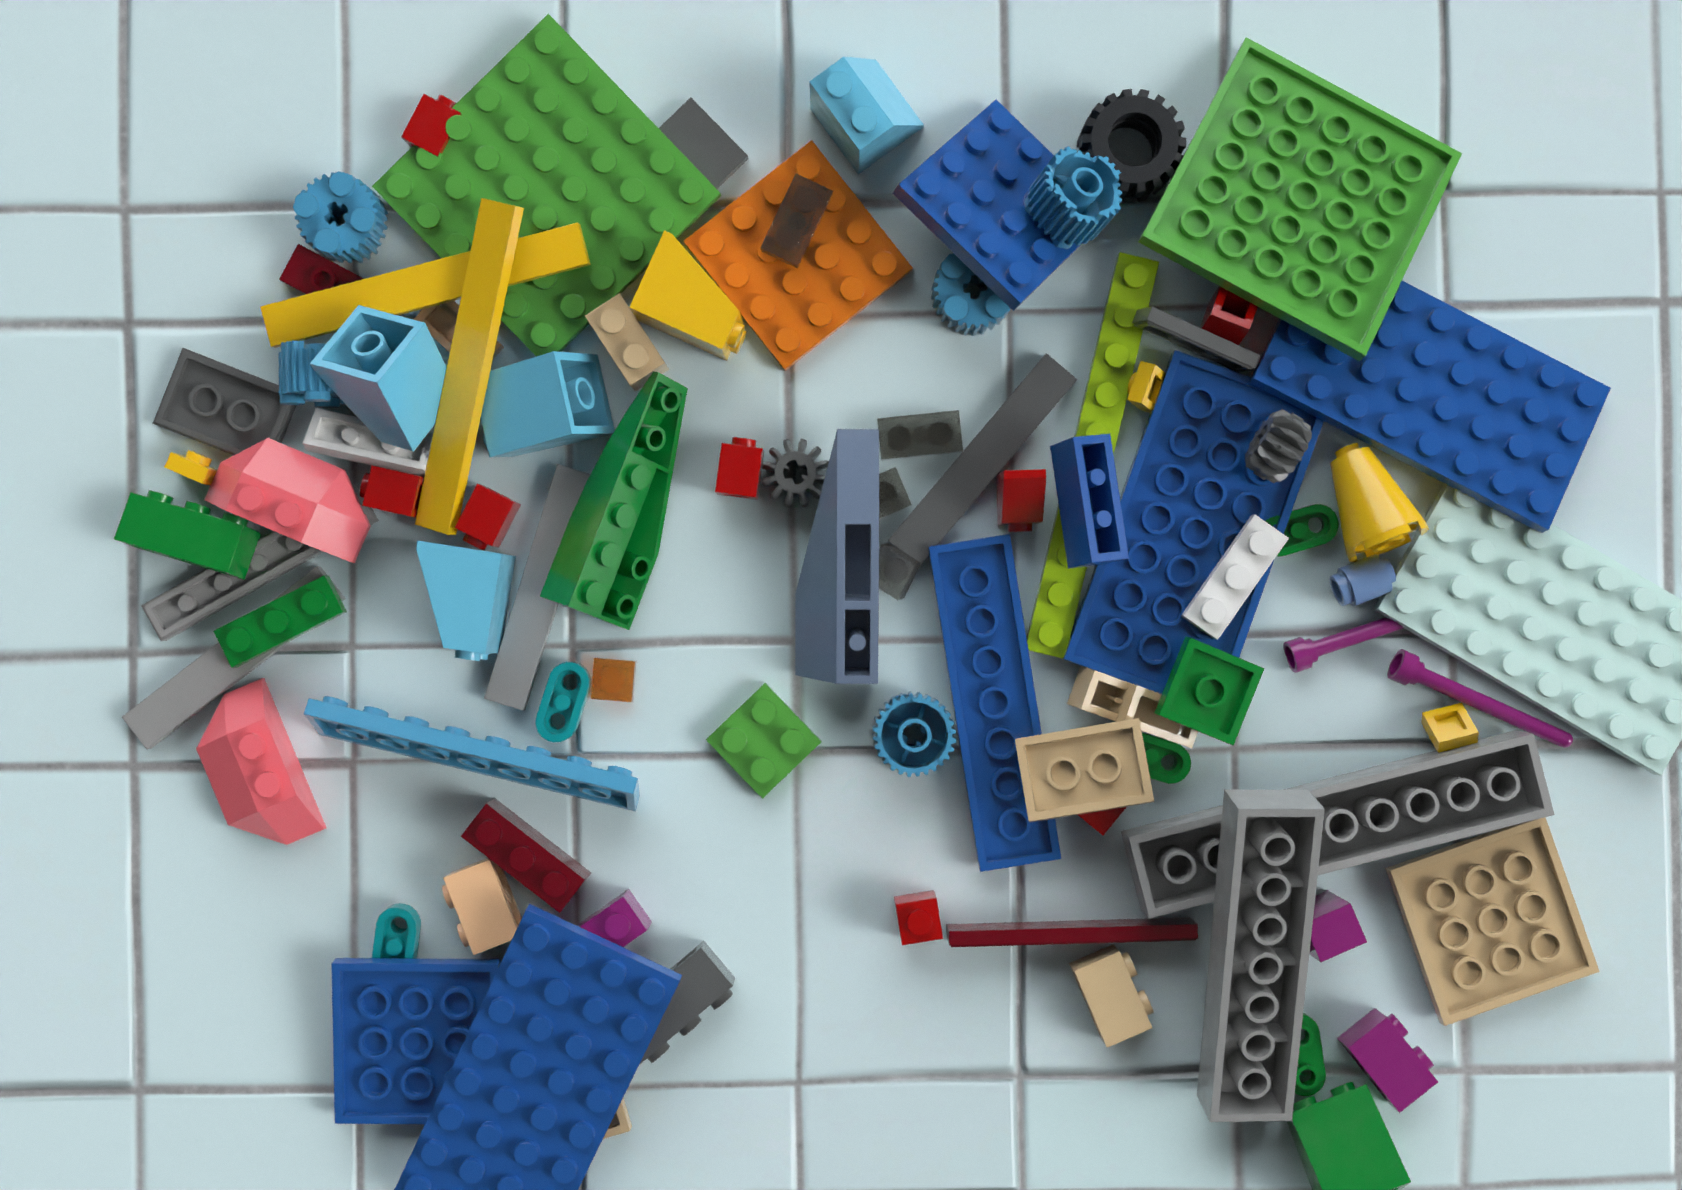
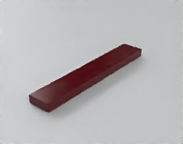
(1072, 932)

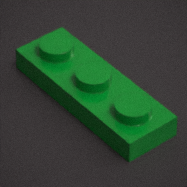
(280, 621)

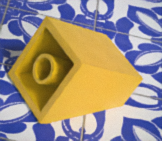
(686, 302)

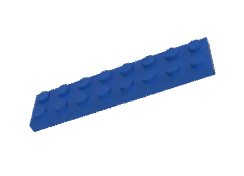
(991, 696)

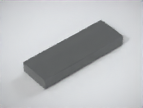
(1195, 339)

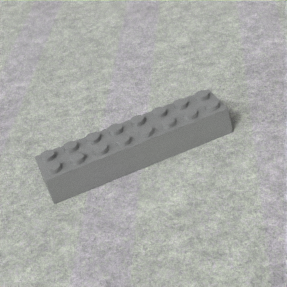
(1259, 954)

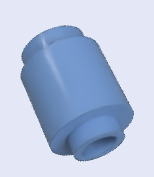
(1362, 580)

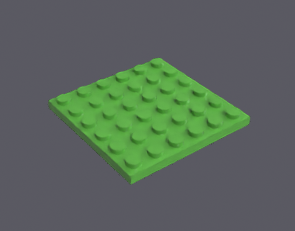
(568, 150)
(1301, 199)

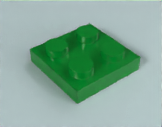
(1209, 690)

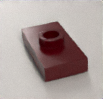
(313, 272)

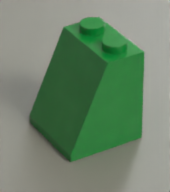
(1346, 1142)

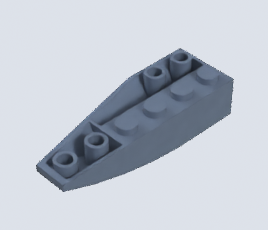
(841, 569)

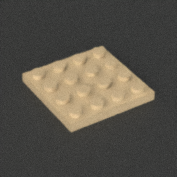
(1492, 920)

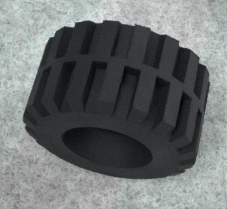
(1154, 123)

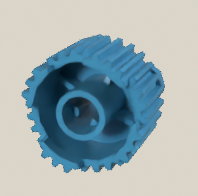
(1074, 197)
(324, 204)
(957, 306)
(298, 379)
(934, 724)

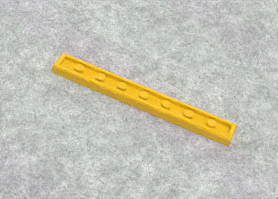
(418, 286)
(469, 365)

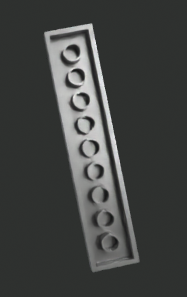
(1365, 817)

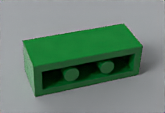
(188, 533)

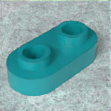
(563, 701)
(394, 941)

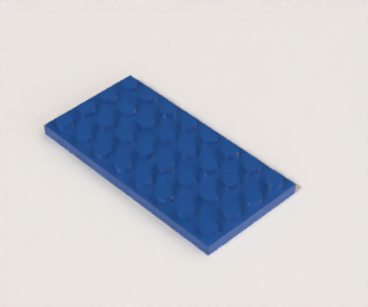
(1448, 402)
(1179, 518)
(542, 1063)

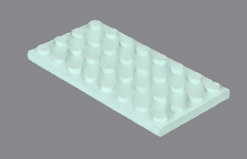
(1547, 624)

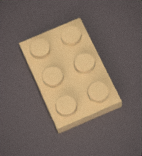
(1084, 770)

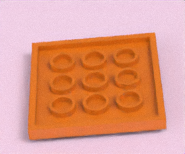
(838, 277)

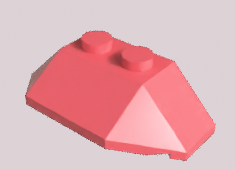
(292, 497)
(257, 768)

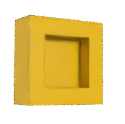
(1145, 385)
(192, 466)
(1449, 727)

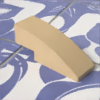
(1125, 701)

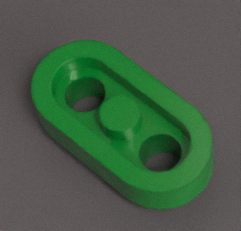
(1299, 533)
(1156, 749)
(1310, 1059)

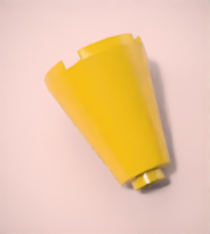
(1371, 504)

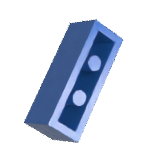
(1089, 501)

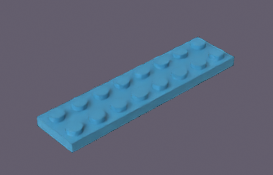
(488, 757)

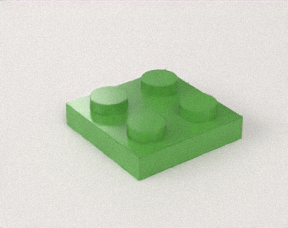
(763, 740)

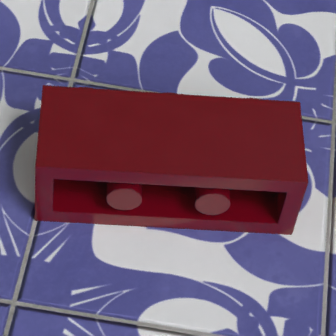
(526, 854)

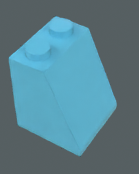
(861, 110)
(385, 374)
(545, 404)
(467, 596)

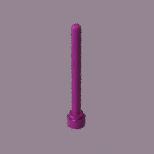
(1303, 653)
(1408, 668)

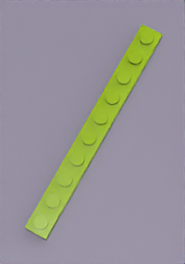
(1099, 414)

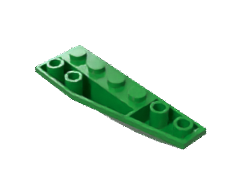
(621, 511)

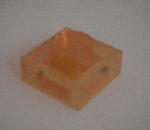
(613, 679)

